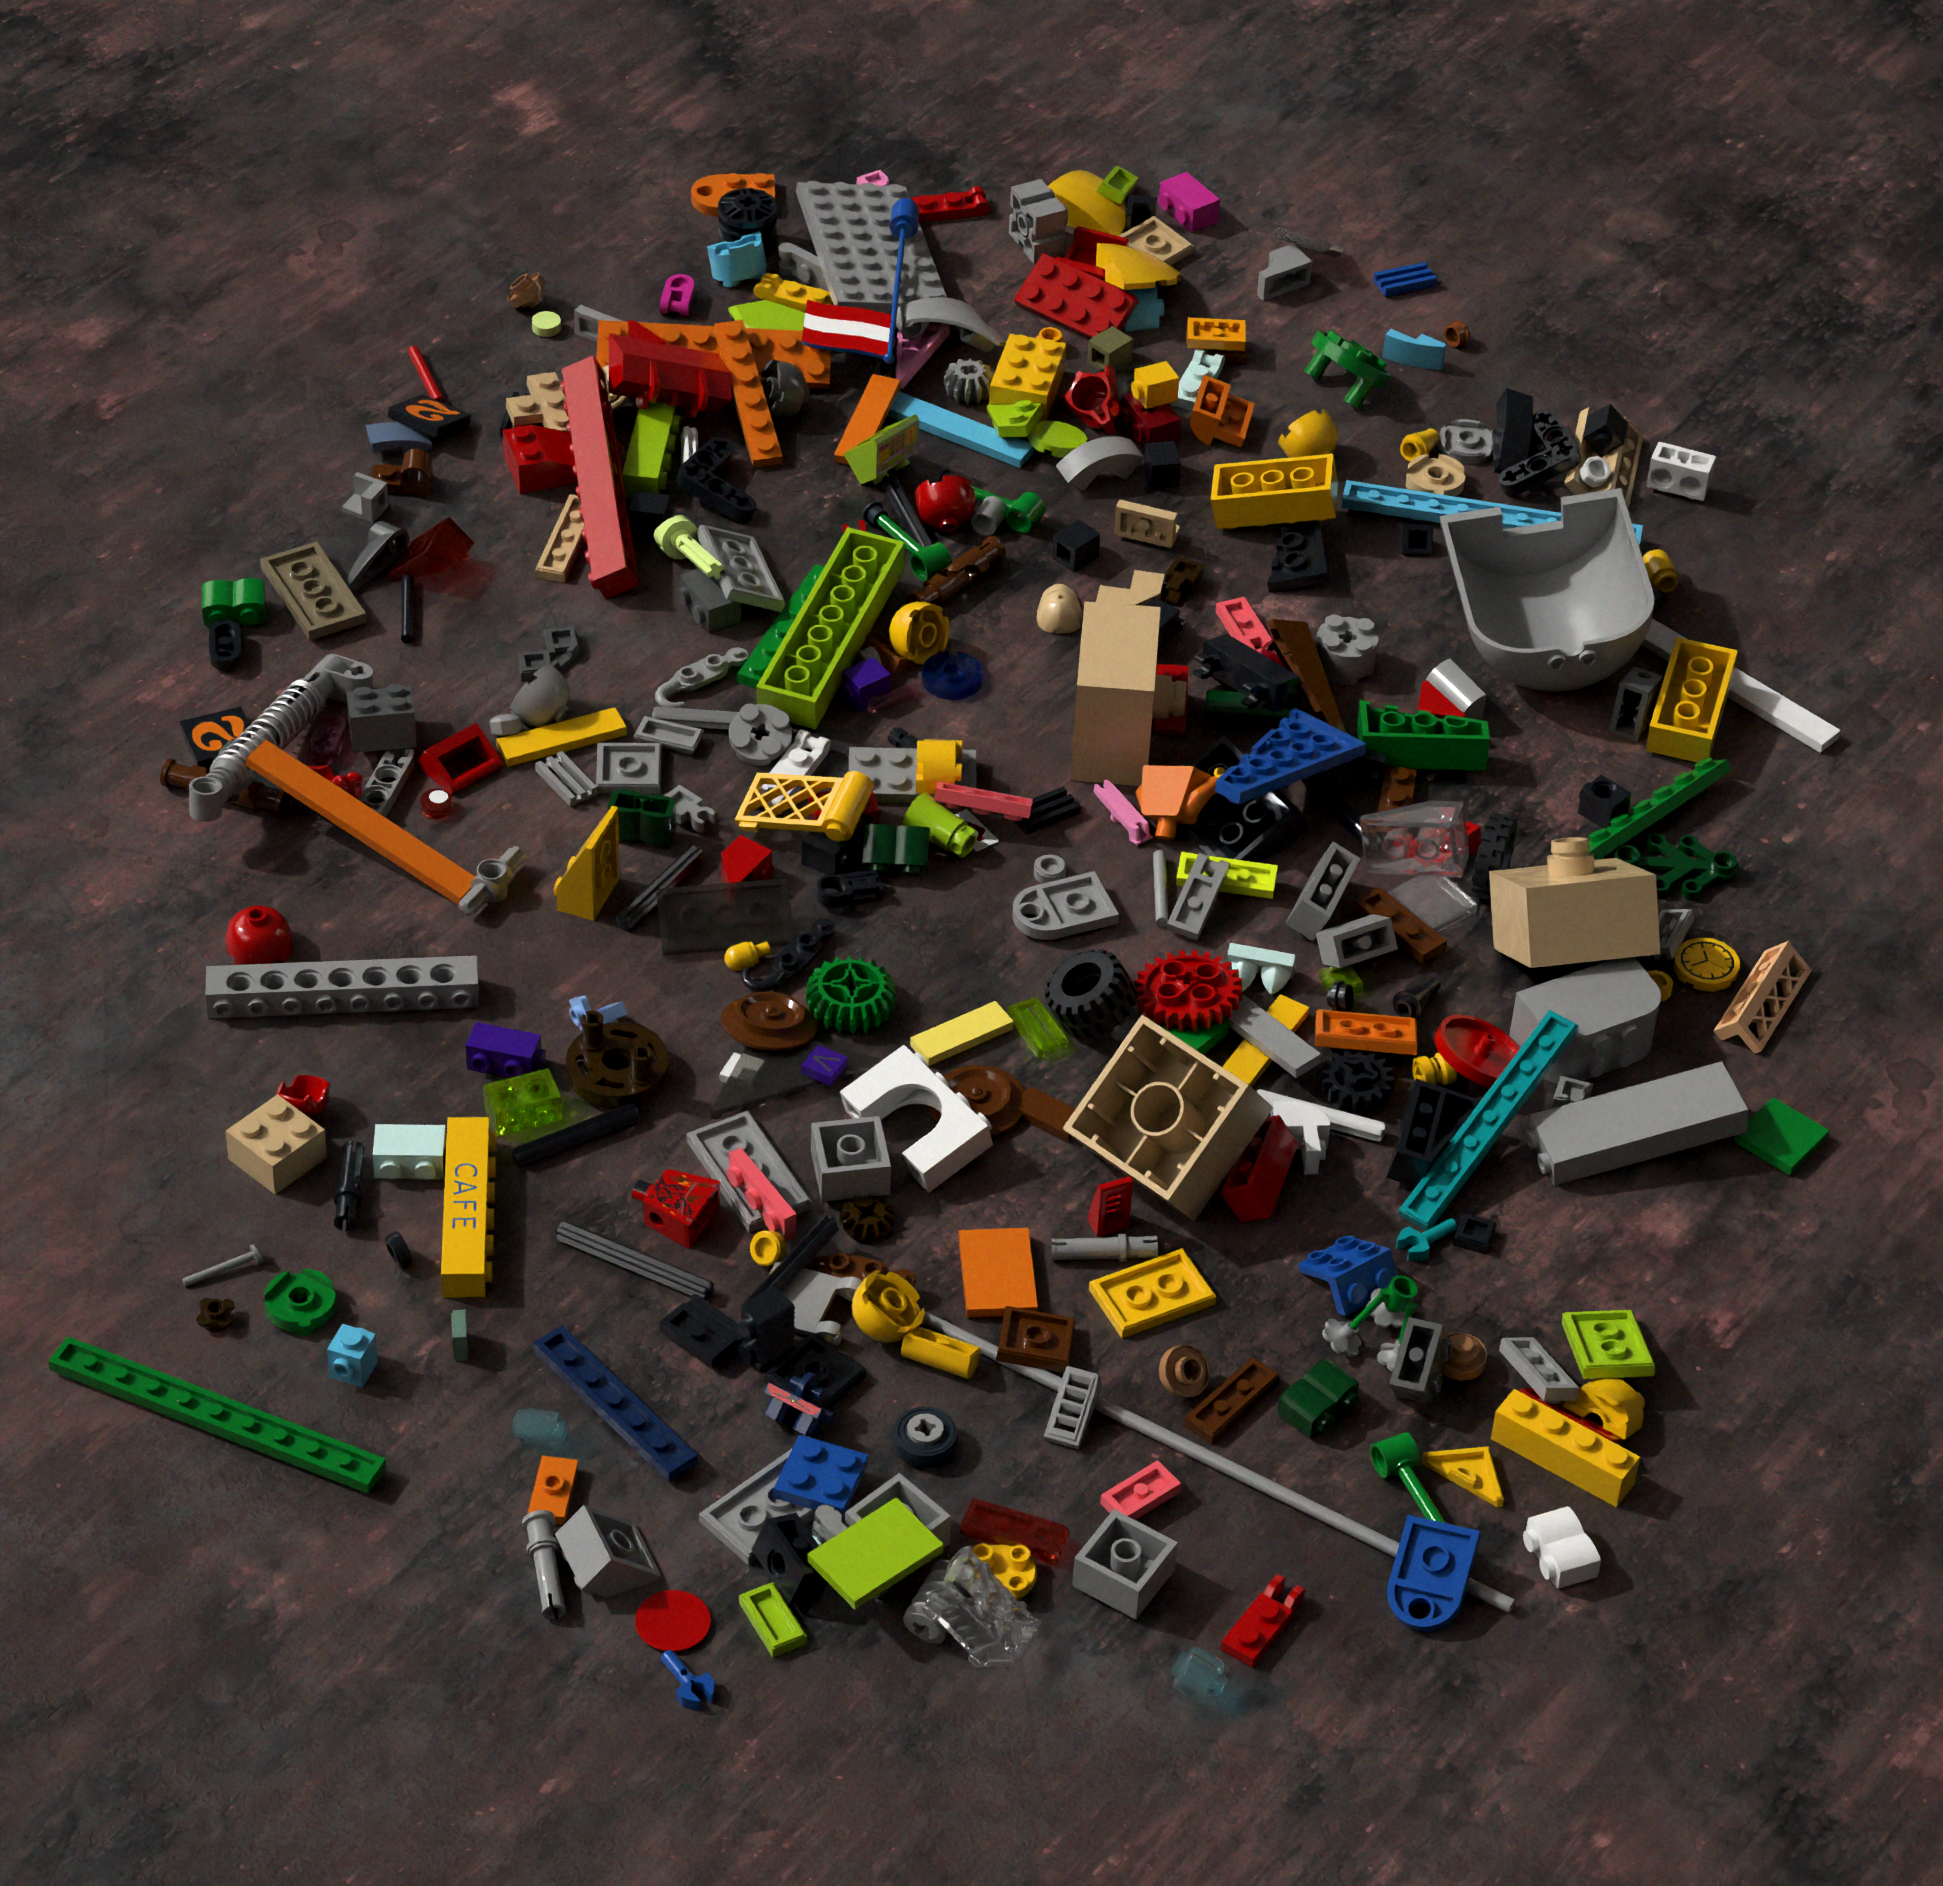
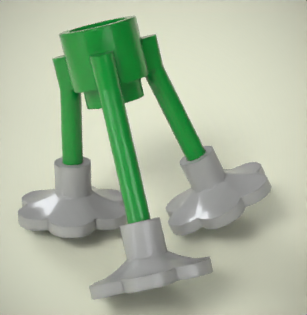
(1388, 1307)

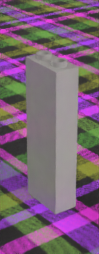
(1637, 1123)

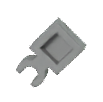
(691, 808)

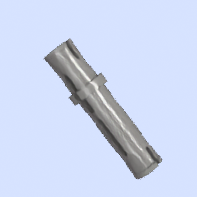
(1104, 1248)

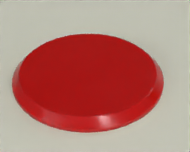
(672, 1620)

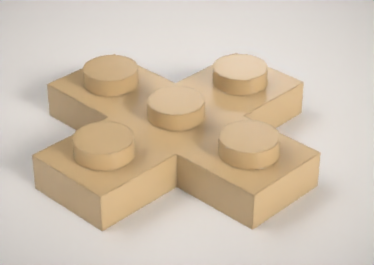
(542, 405)

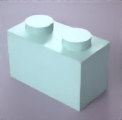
(409, 1151)

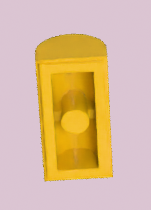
(941, 1352)

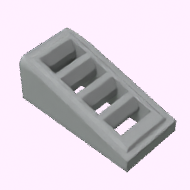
(1081, 1386)

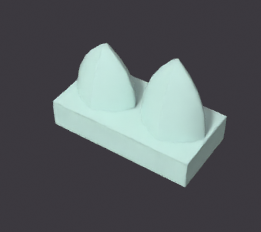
(1274, 966)

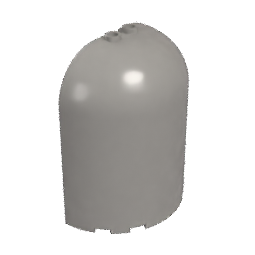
(1553, 598)

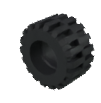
(1091, 994)

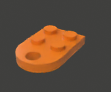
(718, 185)

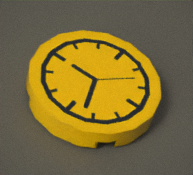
(1706, 964)

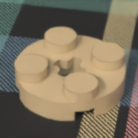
(1424, 474)

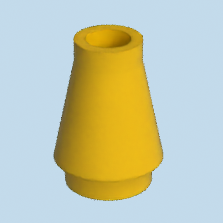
(1418, 443)

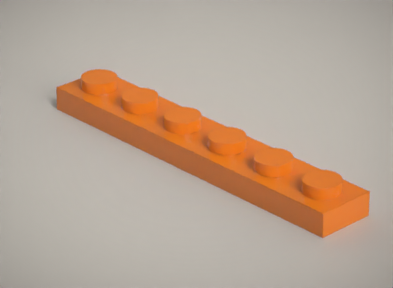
(748, 394)

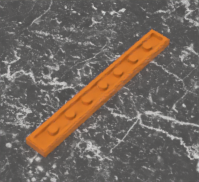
(360, 821)

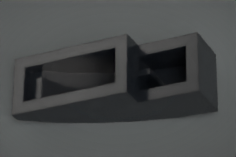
(1513, 429)

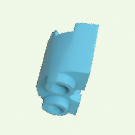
(738, 259)
(1147, 310)

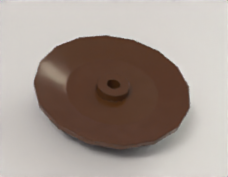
(769, 1021)
(989, 1093)

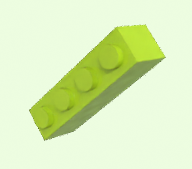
(650, 449)

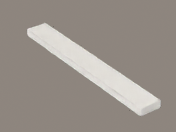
(1757, 697)

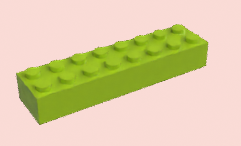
(832, 626)

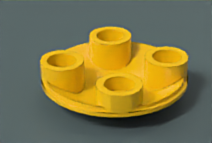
(1010, 1565)

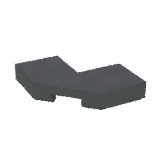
(561, 651)

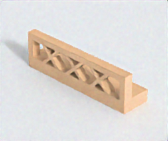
(1761, 988)

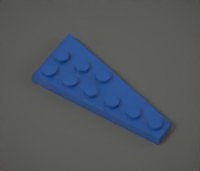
(1287, 755)

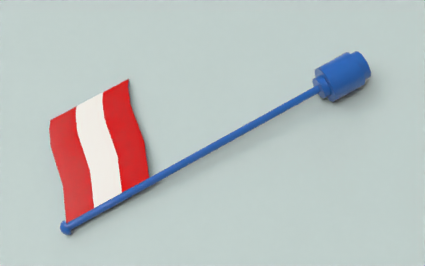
(860, 328)

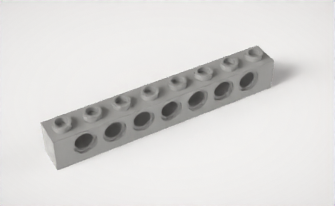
(342, 986)

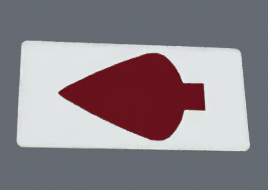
(985, 837)

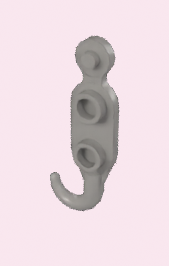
(699, 674)

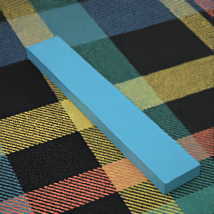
(962, 430)

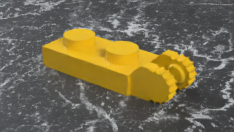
(789, 292)

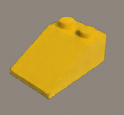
(592, 872)

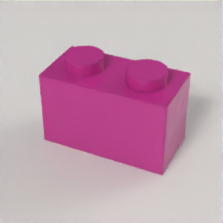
(1189, 202)

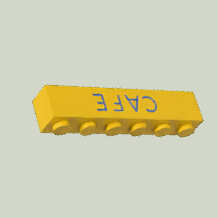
(466, 1207)

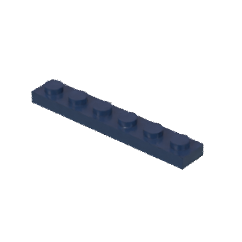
(615, 1403)

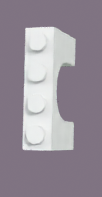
(907, 1080)

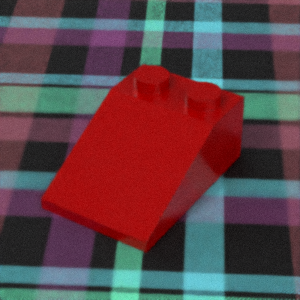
(538, 457)

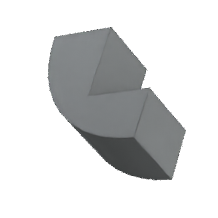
(1107, 453)

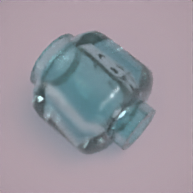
(1198, 1674)

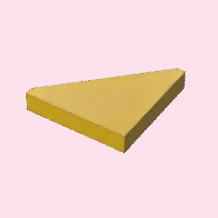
(1470, 1469)

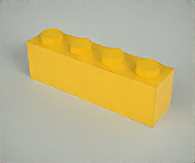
(1565, 1447)

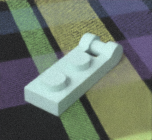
(1191, 379)

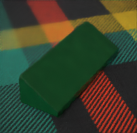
(1230, 704)

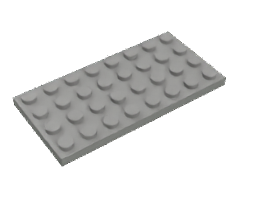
(859, 250)

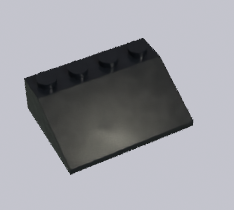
(1247, 829)

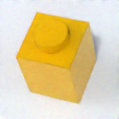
(1155, 385)

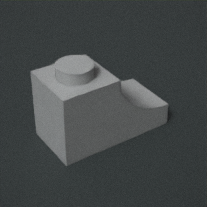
(1286, 271)

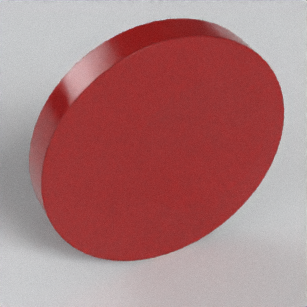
(1475, 1048)

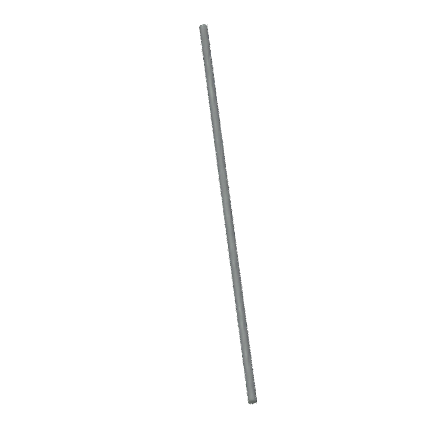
(1213, 1459)

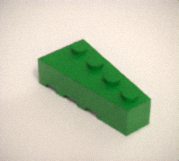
(1423, 739)

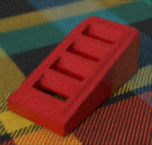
(1111, 1207)

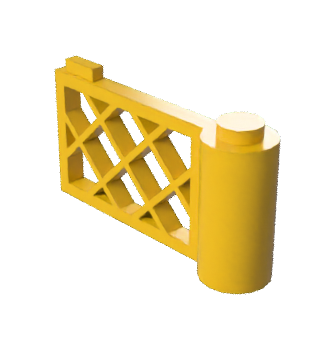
(839, 808)

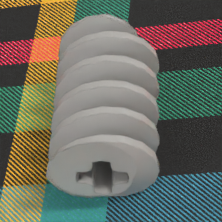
(916, 1620)

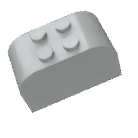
(1614, 1013)

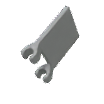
(812, 1296)

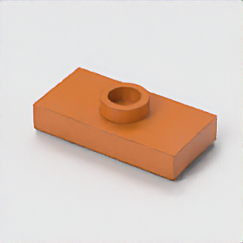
(554, 1486)

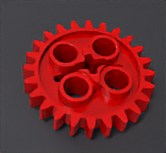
(1188, 990)

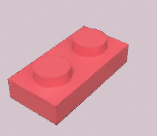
(1142, 1491)

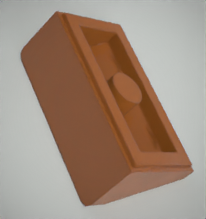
(889, 658)

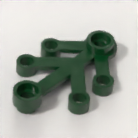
(1717, 865)

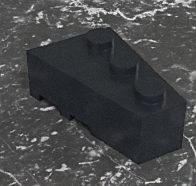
(1426, 1128)

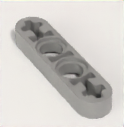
(387, 768)

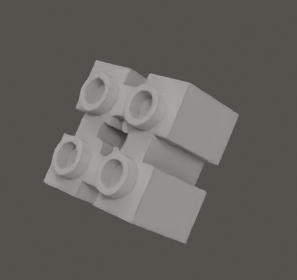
(1037, 220)

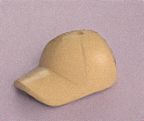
(1059, 610)

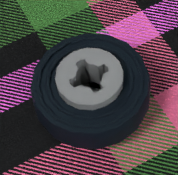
(923, 1450)

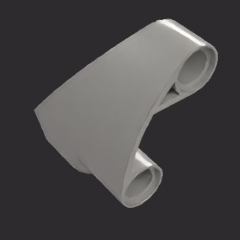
(916, 316)

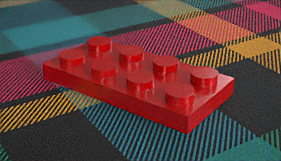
(1074, 298)

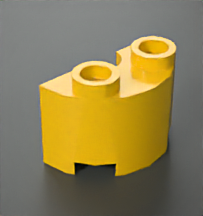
(937, 763)
(1614, 1402)

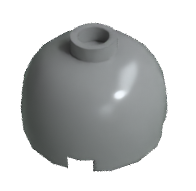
(543, 698)

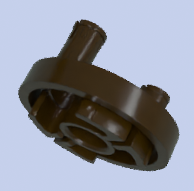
(610, 1045)

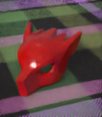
(1094, 399)

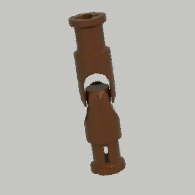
(959, 573)
(253, 797)

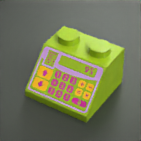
(884, 450)

